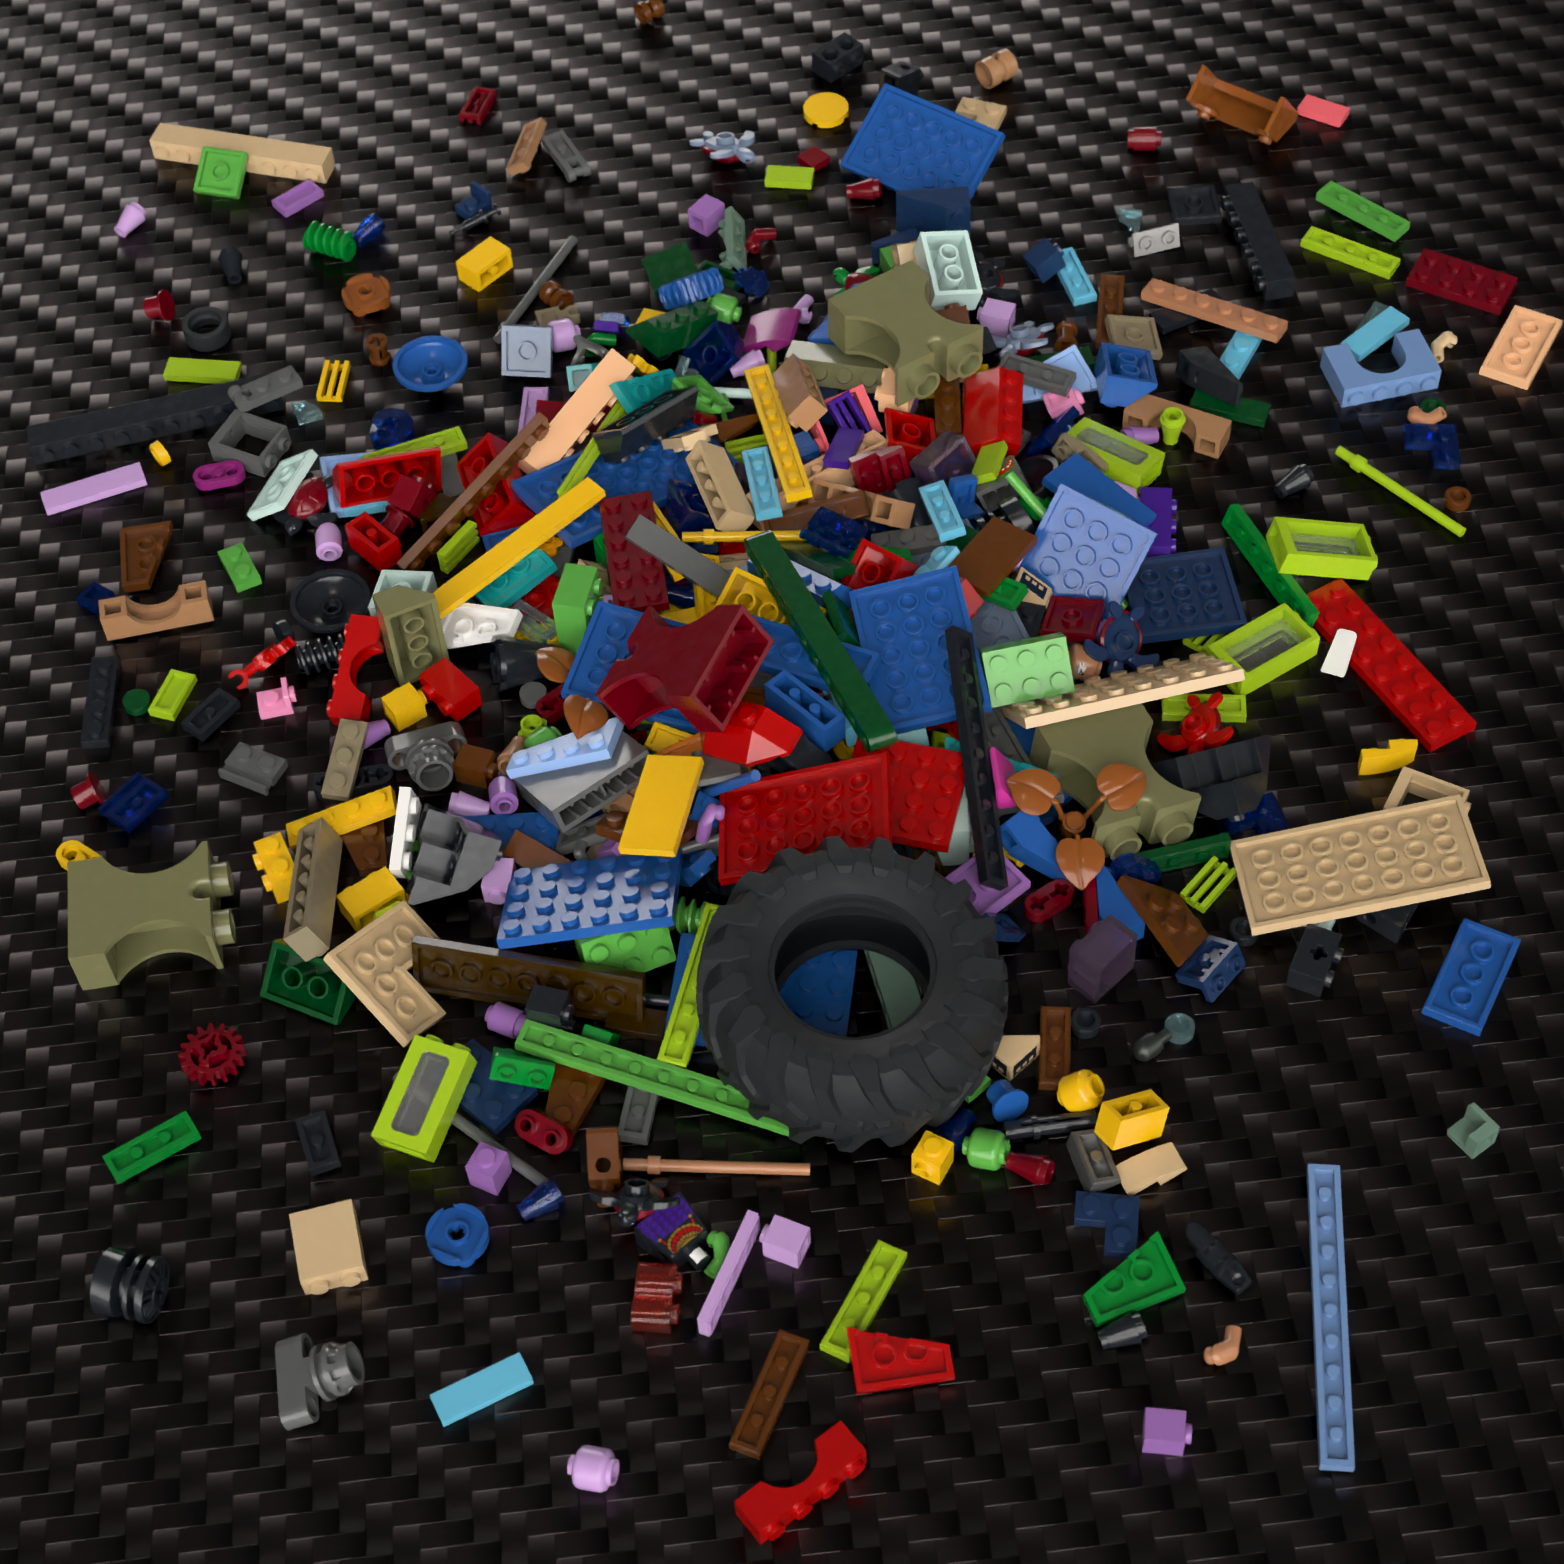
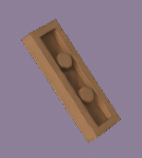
(526, 146)

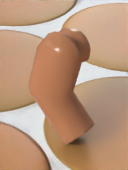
(1417, 416)
(1227, 1350)

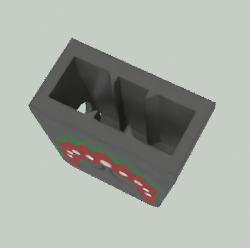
(999, 489)

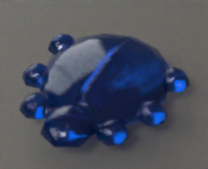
(752, 281)

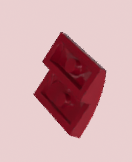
(879, 469)

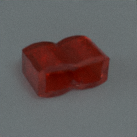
(655, 1297)

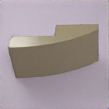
(1069, 445)

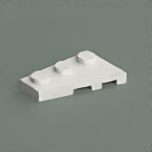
(478, 624)
(404, 832)

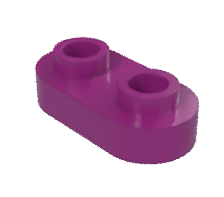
(219, 475)

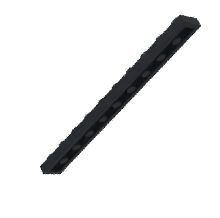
(976, 759)

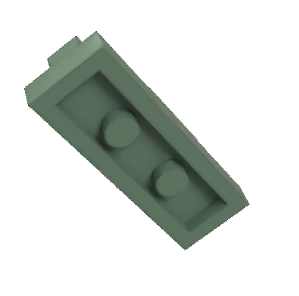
(734, 239)

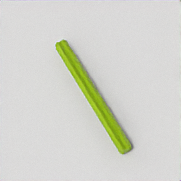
(589, 454)

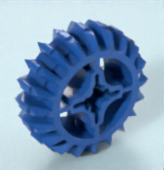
(691, 288)

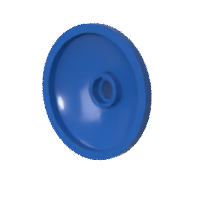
(430, 363)

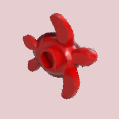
(1199, 728)

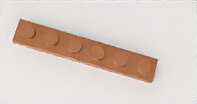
(1214, 310)

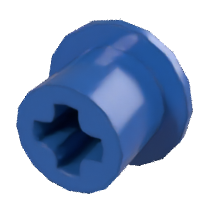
(1006, 1101)

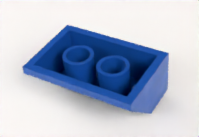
(1123, 374)

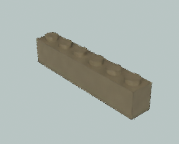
(313, 890)

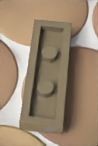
(345, 760)

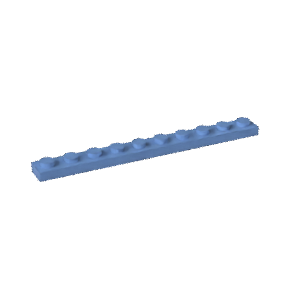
(1330, 1319)

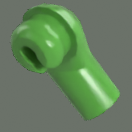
(721, 1244)

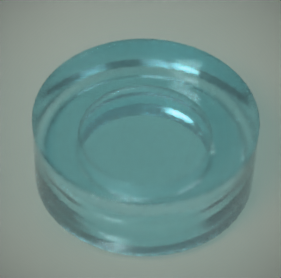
(1180, 1027)

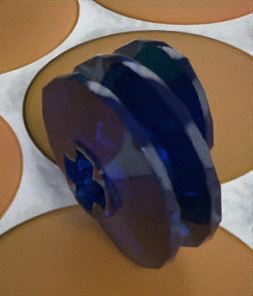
(391, 428)

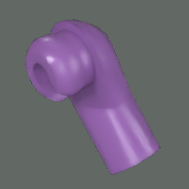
(706, 822)

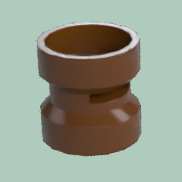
(649, 9)
(555, 295)

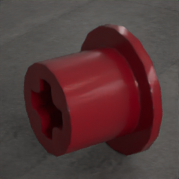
(160, 306)
(396, 521)
(88, 792)

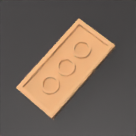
(1520, 347)

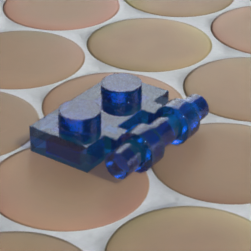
(1050, 433)
(834, 532)

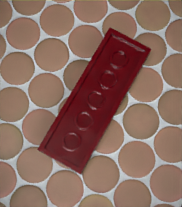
(634, 575)

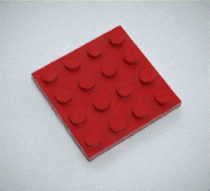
(924, 793)

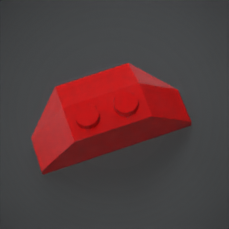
(752, 737)

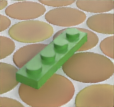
(1363, 211)

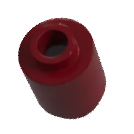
(1144, 138)

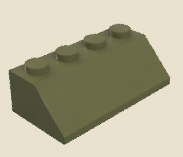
(837, 370)
(410, 631)

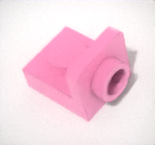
(1057, 404)
(276, 701)

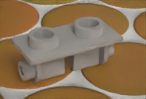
(1155, 240)

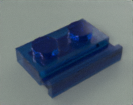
(133, 802)

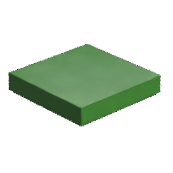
(221, 172)

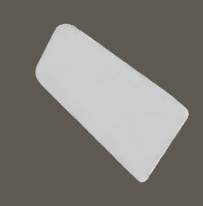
(1339, 653)

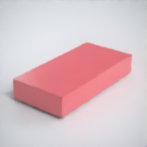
(1323, 110)

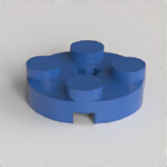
(461, 1251)

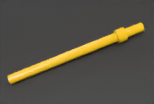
(710, 536)

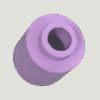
(328, 542)

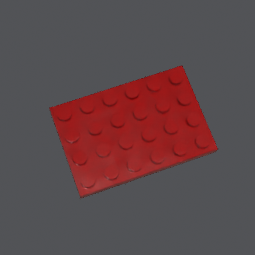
(802, 810)

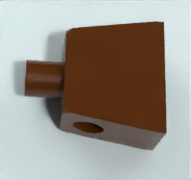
(604, 1160)

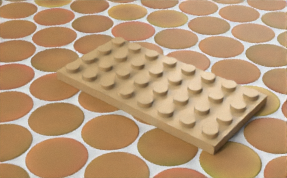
(1126, 689)
(1358, 865)

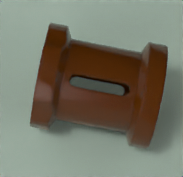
(1066, 335)
(381, 348)

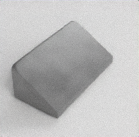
(1092, 1161)

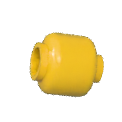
(1080, 1091)

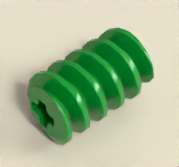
(330, 241)

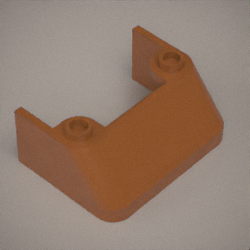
(1240, 107)

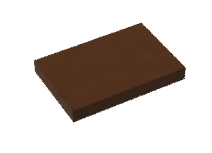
(993, 555)

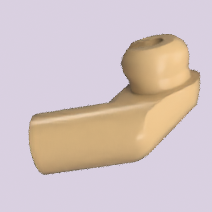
(1438, 345)

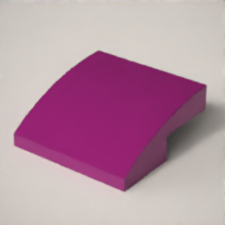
(772, 329)

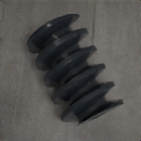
(319, 654)

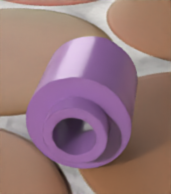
(503, 795)
(505, 1019)

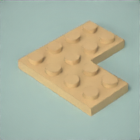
(376, 970)

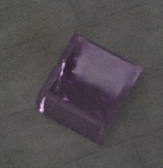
(943, 459)
(1101, 958)

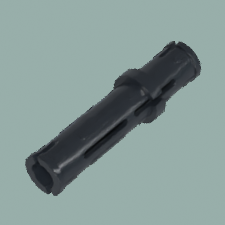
(1047, 1125)

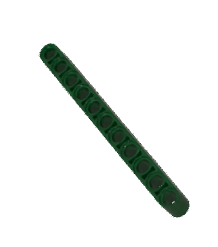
(820, 642)

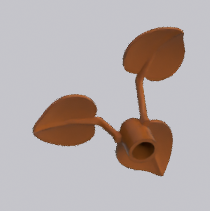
(581, 713)
(1077, 858)

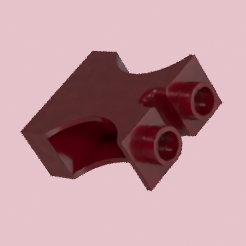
(688, 667)

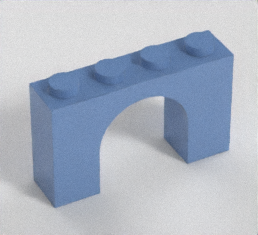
(1357, 385)

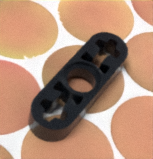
(363, 787)

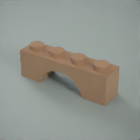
(1205, 430)
(881, 508)
(126, 618)

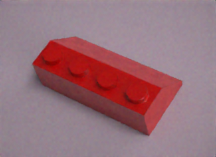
(993, 409)
(376, 477)
(503, 507)

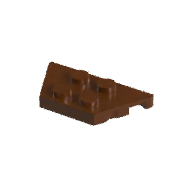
(1166, 917)

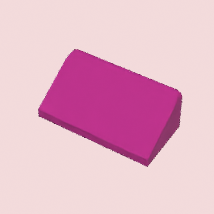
(1001, 771)

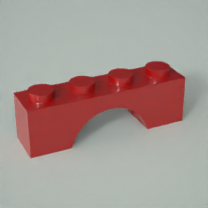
(362, 641)
(769, 1508)

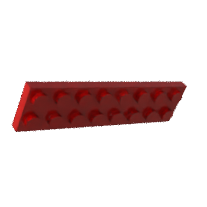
(1391, 668)

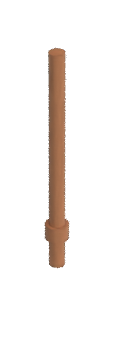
(655, 1165)

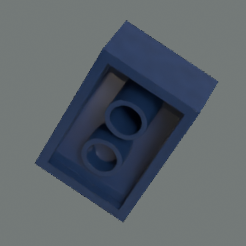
(933, 209)

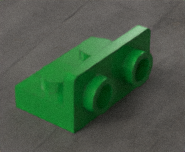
(521, 1068)

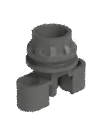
(427, 753)
(312, 1371)

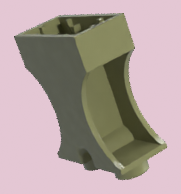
(896, 325)
(1084, 746)
(130, 917)

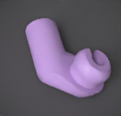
(803, 305)

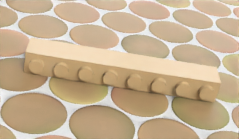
(265, 155)

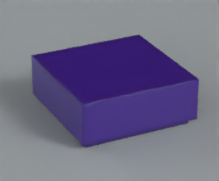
(608, 327)

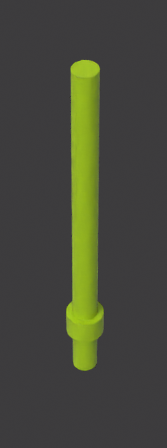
(1361, 464)

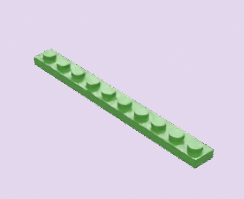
(639, 1072)

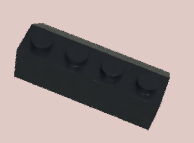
(646, 423)

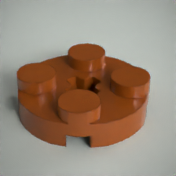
(376, 299)

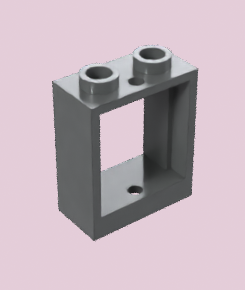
(243, 423)

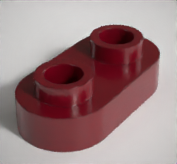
(541, 1130)

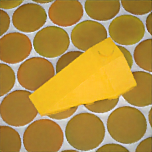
(753, 595)

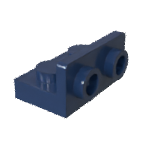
(1212, 966)

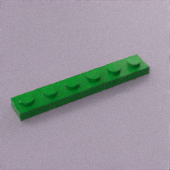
(1259, 555)

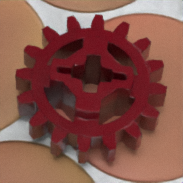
(212, 1054)

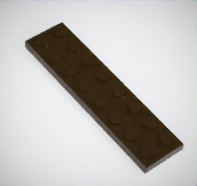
(510, 975)

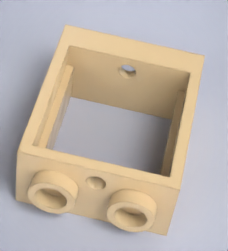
(1423, 786)

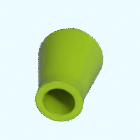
(1172, 422)

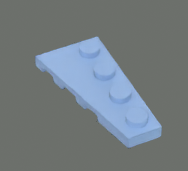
(566, 751)

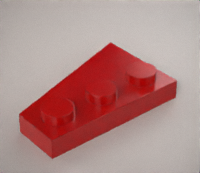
(895, 1362)

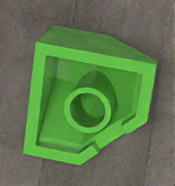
(708, 398)

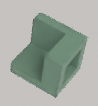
(1474, 1131)

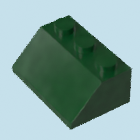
(673, 329)
(305, 985)

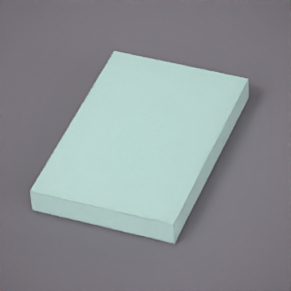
(282, 485)

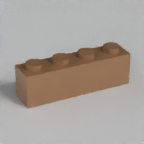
(799, 393)

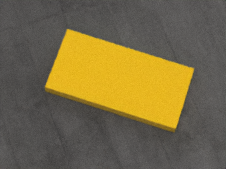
(661, 805)

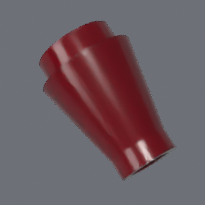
(866, 189)
(1031, 1166)

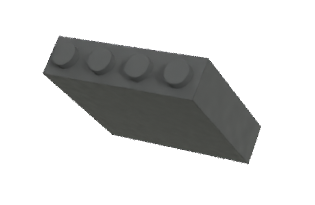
(579, 791)

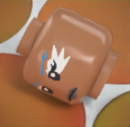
(1081, 664)

